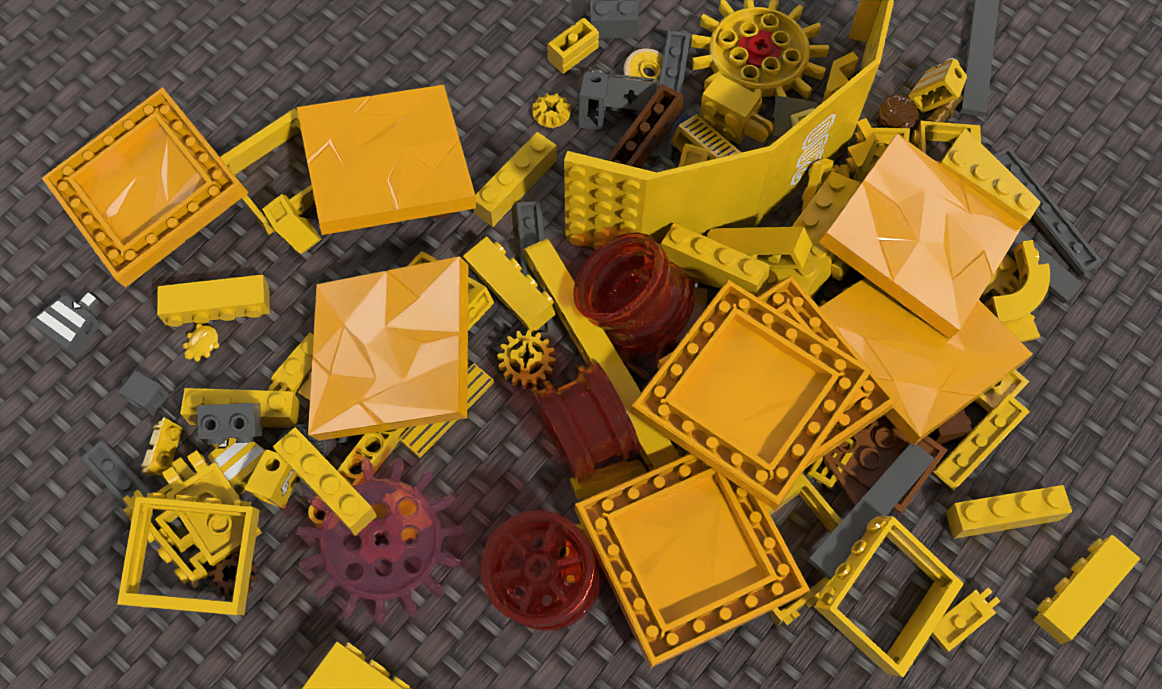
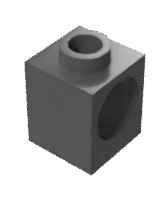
(143, 393)

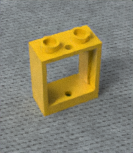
(941, 132)

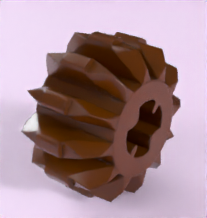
(221, 581)

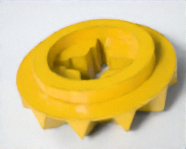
(551, 119)

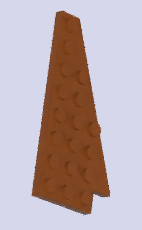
(873, 454)

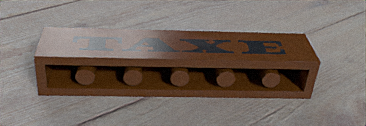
(648, 128)

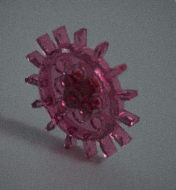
(399, 582)

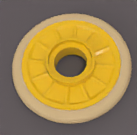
(644, 59)

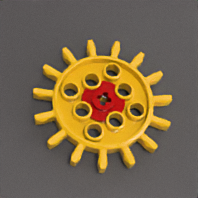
(760, 49)

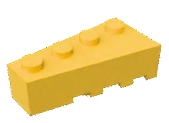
(989, 177)

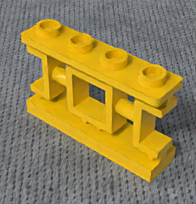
(166, 537)

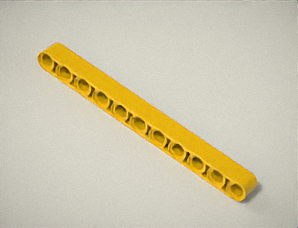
(595, 344)

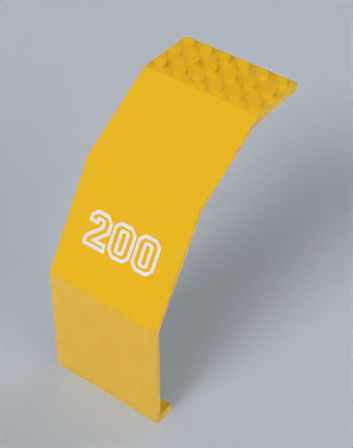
(728, 191)

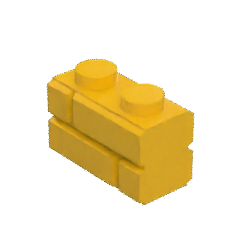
(573, 45)

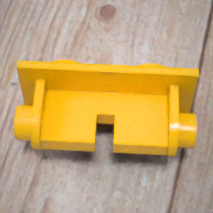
(165, 442)

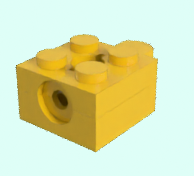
(733, 111)

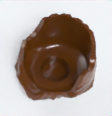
(898, 112)

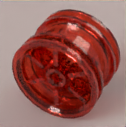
(634, 293)
(586, 420)
(515, 540)

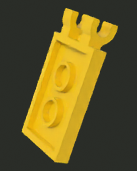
(214, 534)

